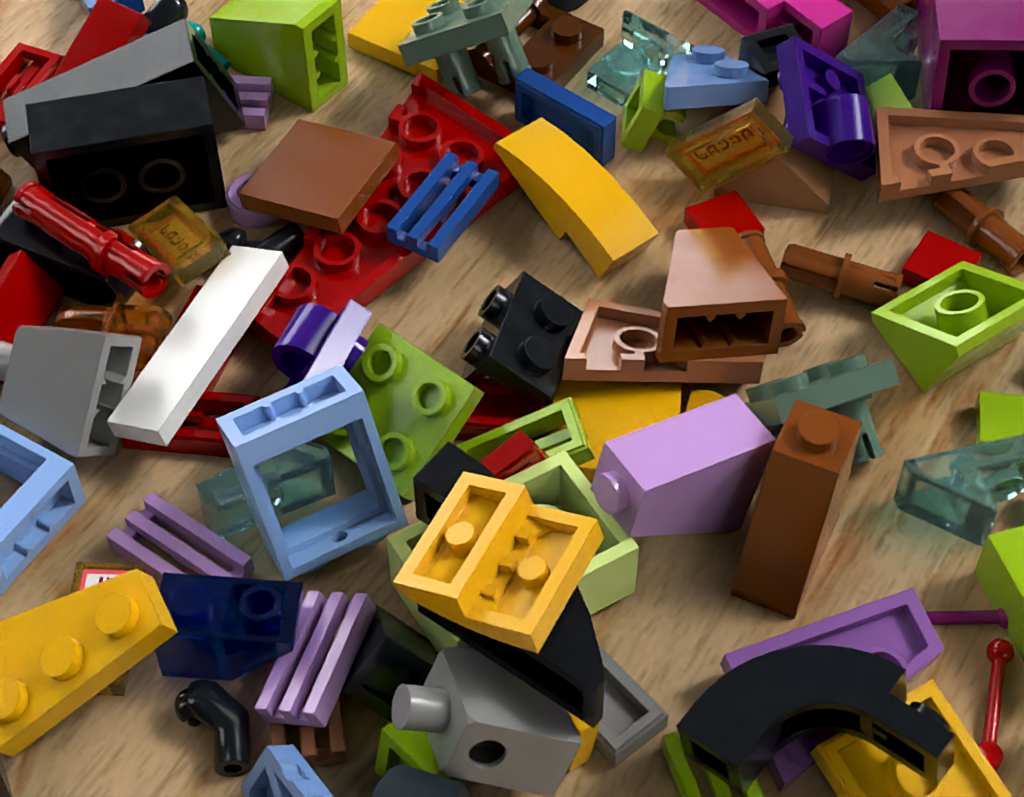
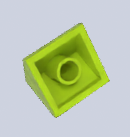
(952, 321)

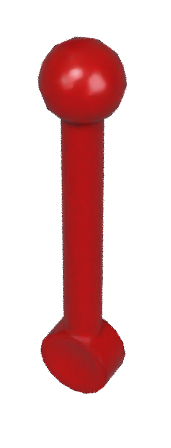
(999, 653)

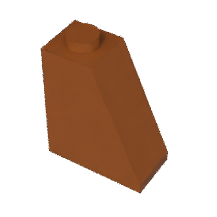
(717, 300)
(796, 507)

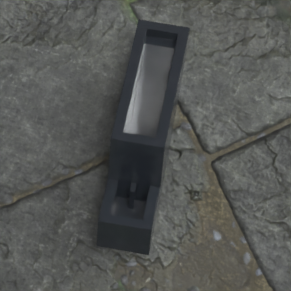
(570, 660)

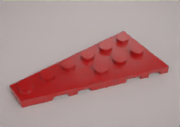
(361, 259)

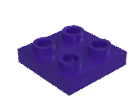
(826, 108)
(320, 340)

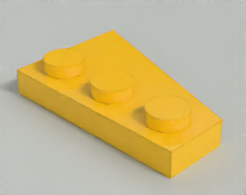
(73, 650)

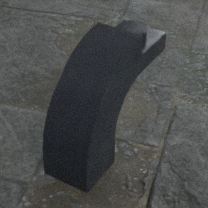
(807, 692)

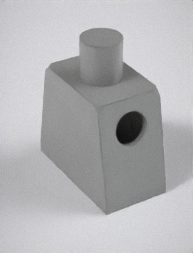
(67, 384)
(488, 724)

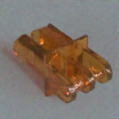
(136, 320)

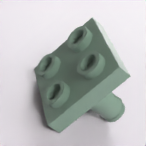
(454, 27)
(834, 386)

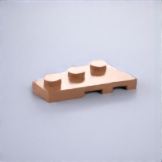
(944, 150)
(621, 344)

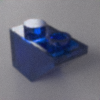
(227, 624)

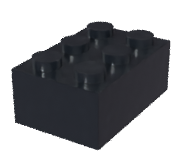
(129, 150)

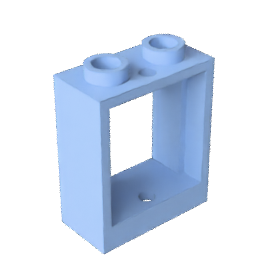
(295, 418)
(39, 507)

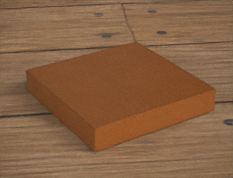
(319, 176)

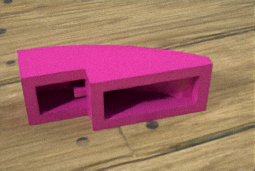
(818, 22)

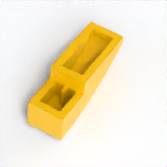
(576, 196)

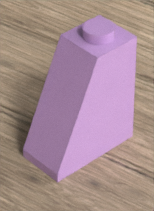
(685, 471)

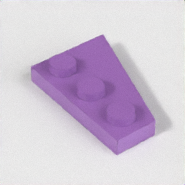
(886, 627)

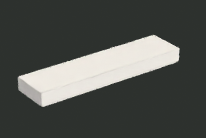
(197, 346)

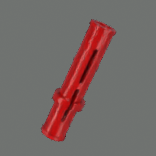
(106, 250)

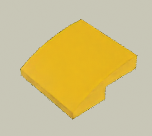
(499, 561)

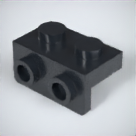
(522, 339)

